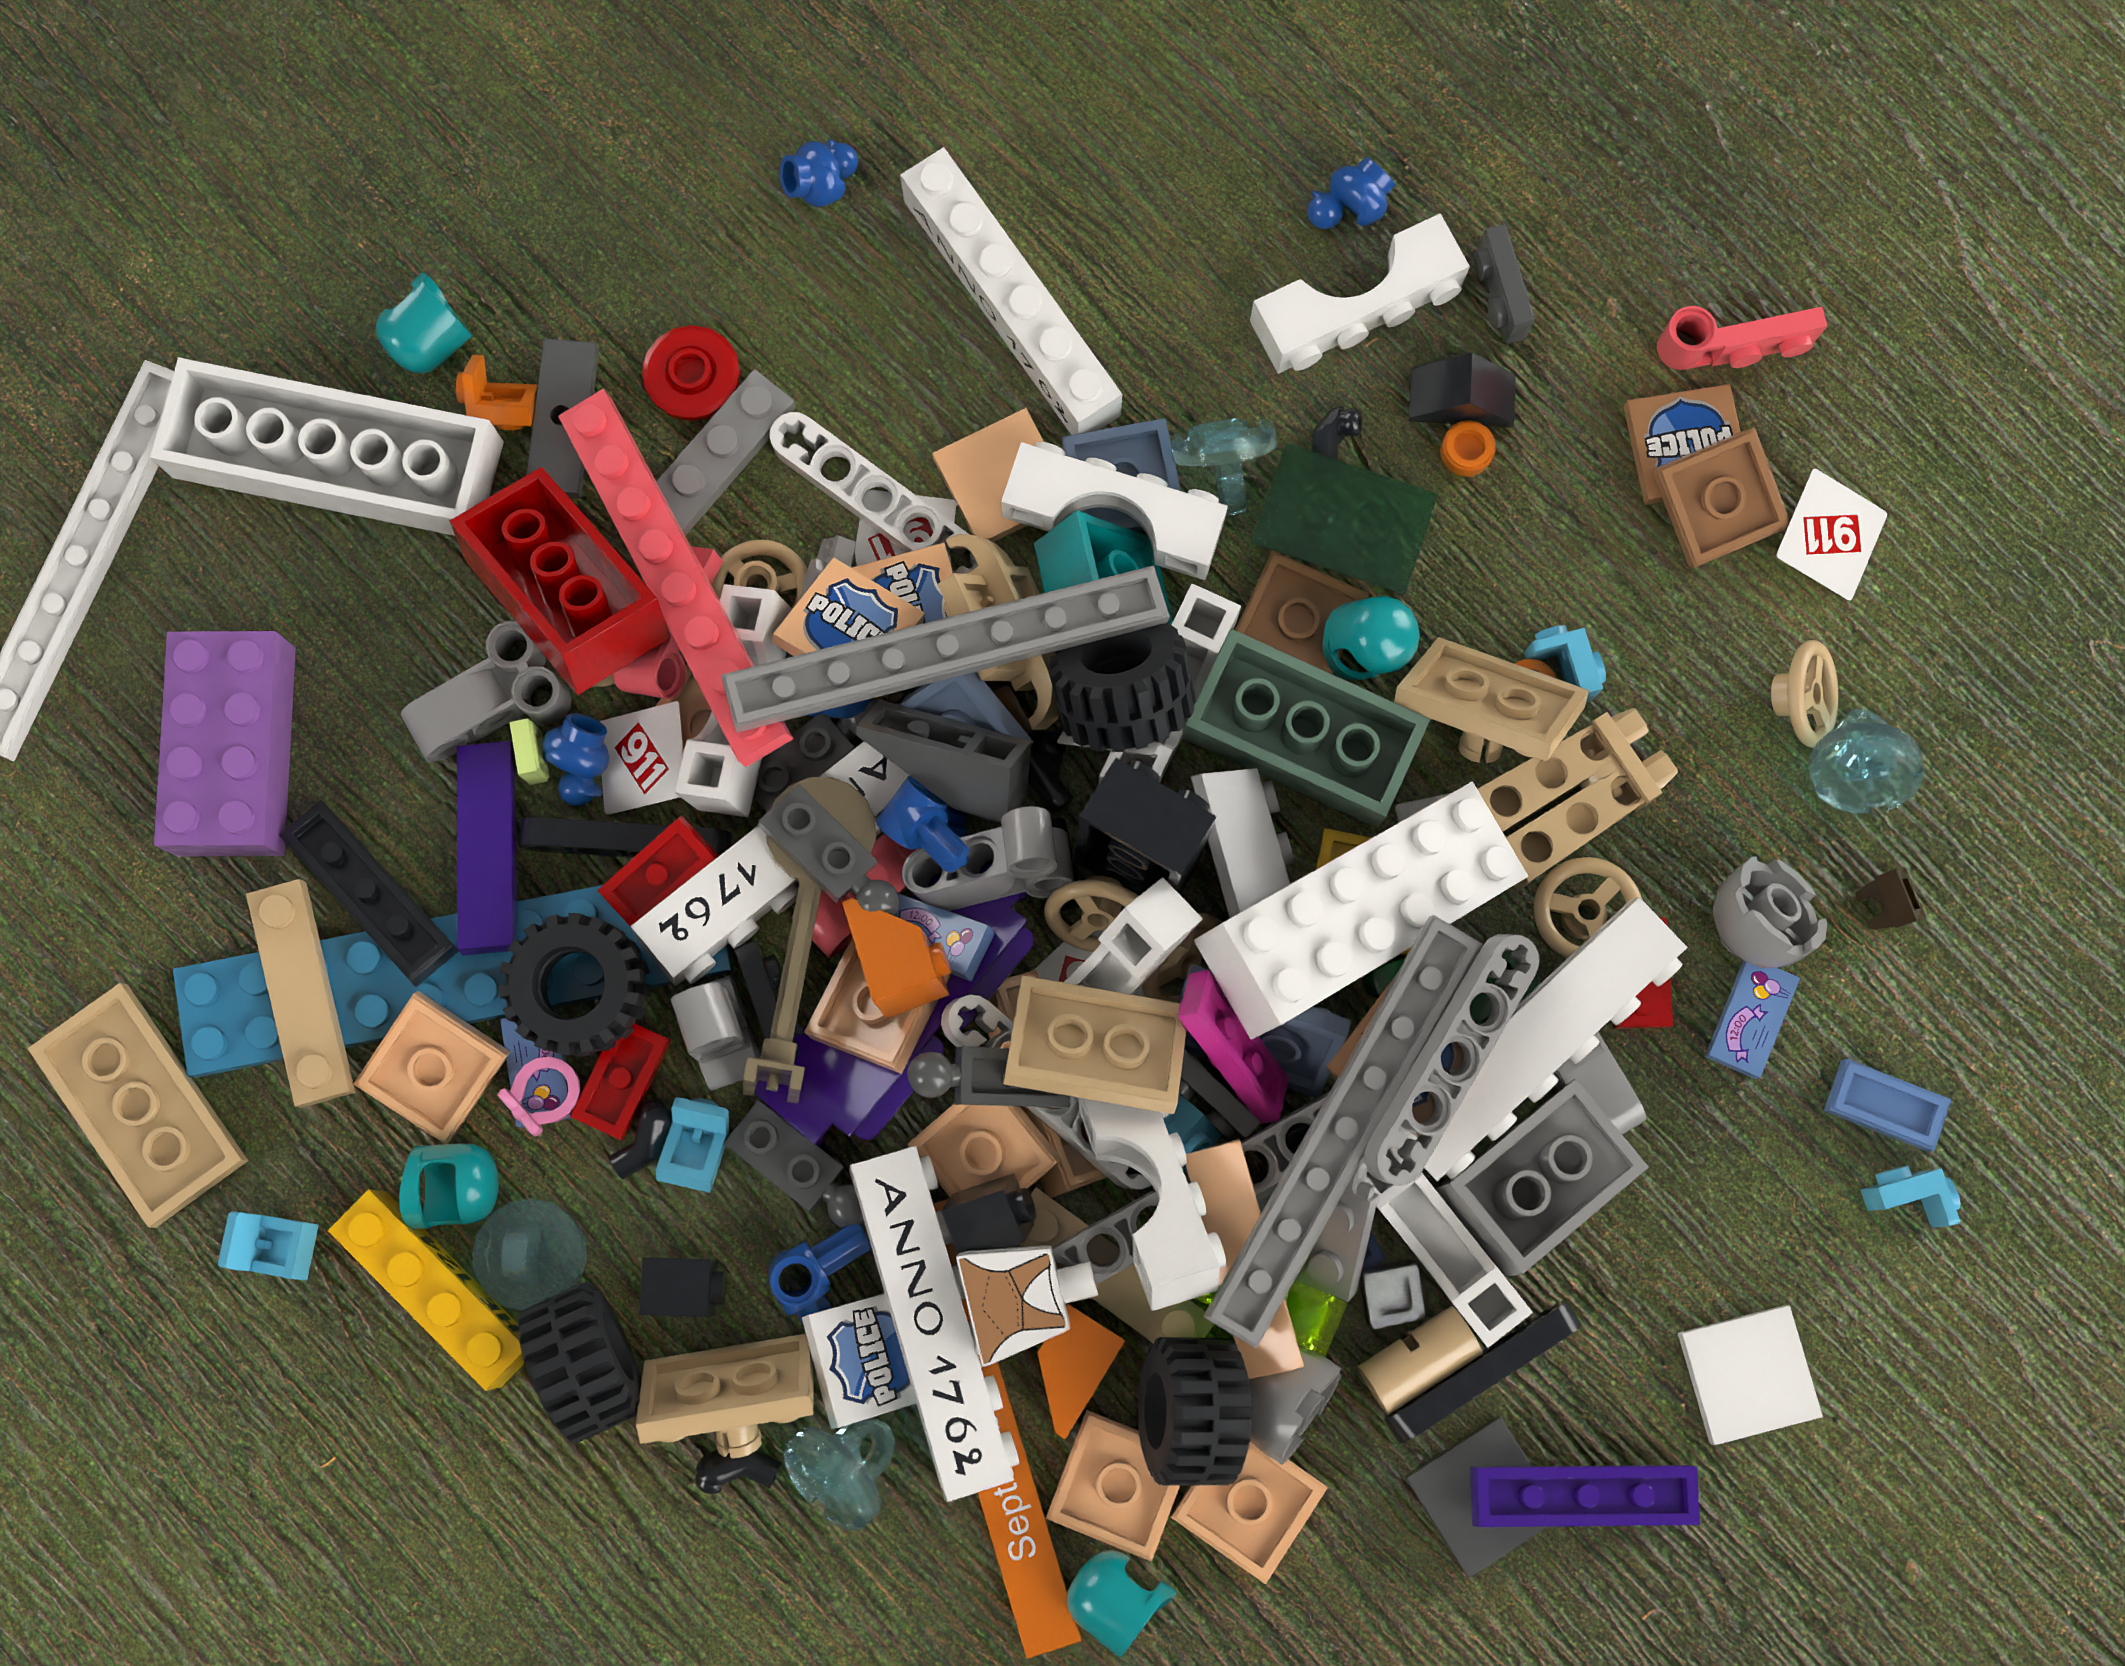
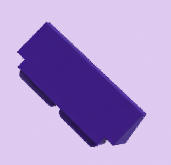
(866, 1096)

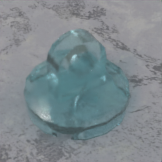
(1224, 447)
(1866, 764)
(528, 1253)
(835, 1474)

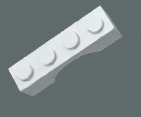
(1303, 323)
(1051, 486)
(1204, 624)
(709, 770)
(1138, 941)
(1173, 1248)
(1451, 1255)

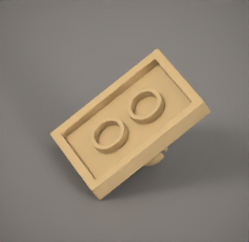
(1491, 701)
(1096, 1045)
(726, 1393)

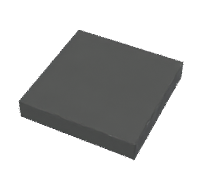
(1445, 1495)

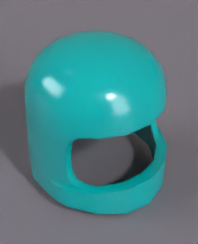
(421, 328)
(1377, 633)
(458, 1185)
(1110, 1603)

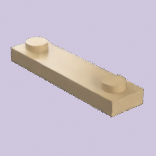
(300, 993)
(1123, 1291)

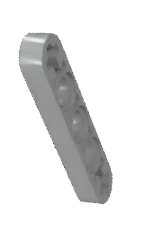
(1427, 1071)

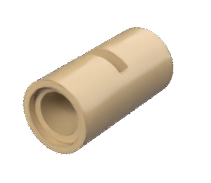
(1420, 1360)

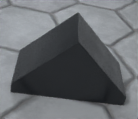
(1462, 391)

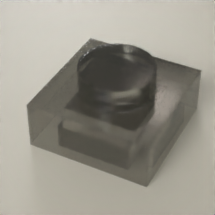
(1391, 1294)

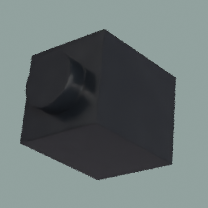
(990, 1215)
(681, 1287)

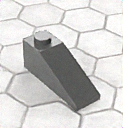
(955, 760)

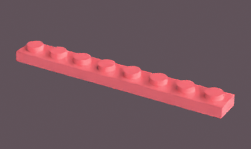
(666, 564)

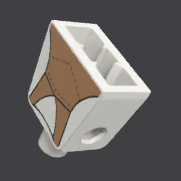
(1019, 1297)

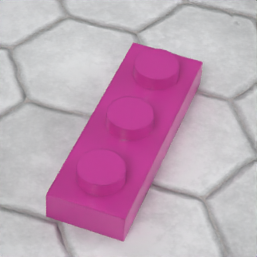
(1242, 1061)

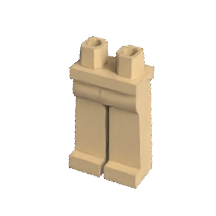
(1611, 784)

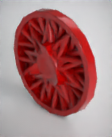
(691, 372)

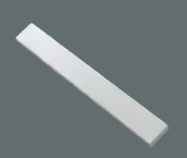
(80, 557)

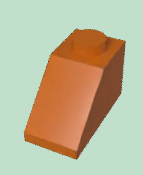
(897, 960)
(1075, 1366)

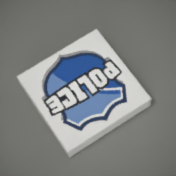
(858, 1361)

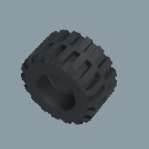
(1124, 689)
(528, 977)
(579, 1362)
(1194, 1411)

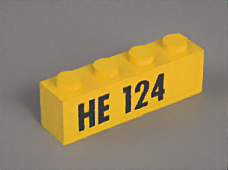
(432, 1288)

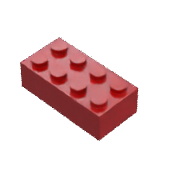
(560, 580)

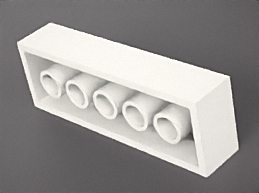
(324, 447)
(1359, 910)

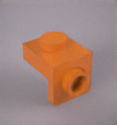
(504, 404)

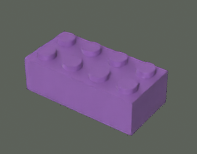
(225, 744)

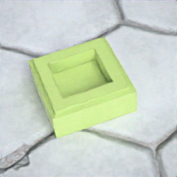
(527, 748)

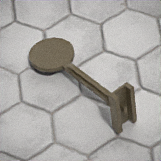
(778, 1051)

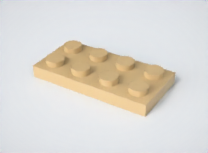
(137, 1105)

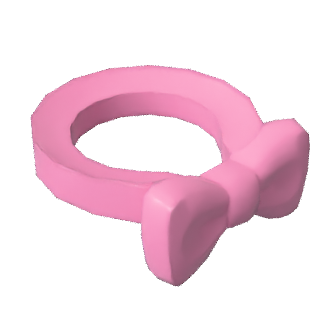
(514, 1097)

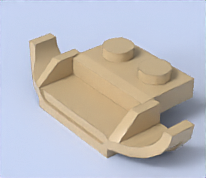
(993, 584)

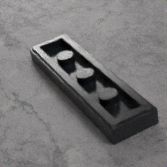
(369, 893)

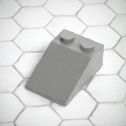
(1542, 1179)

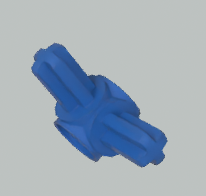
(923, 820)
(821, 1261)

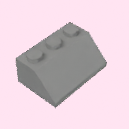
(1243, 837)

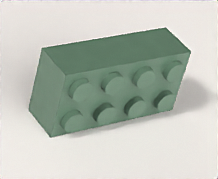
(1305, 728)

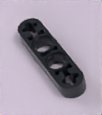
(602, 837)
(1485, 1371)

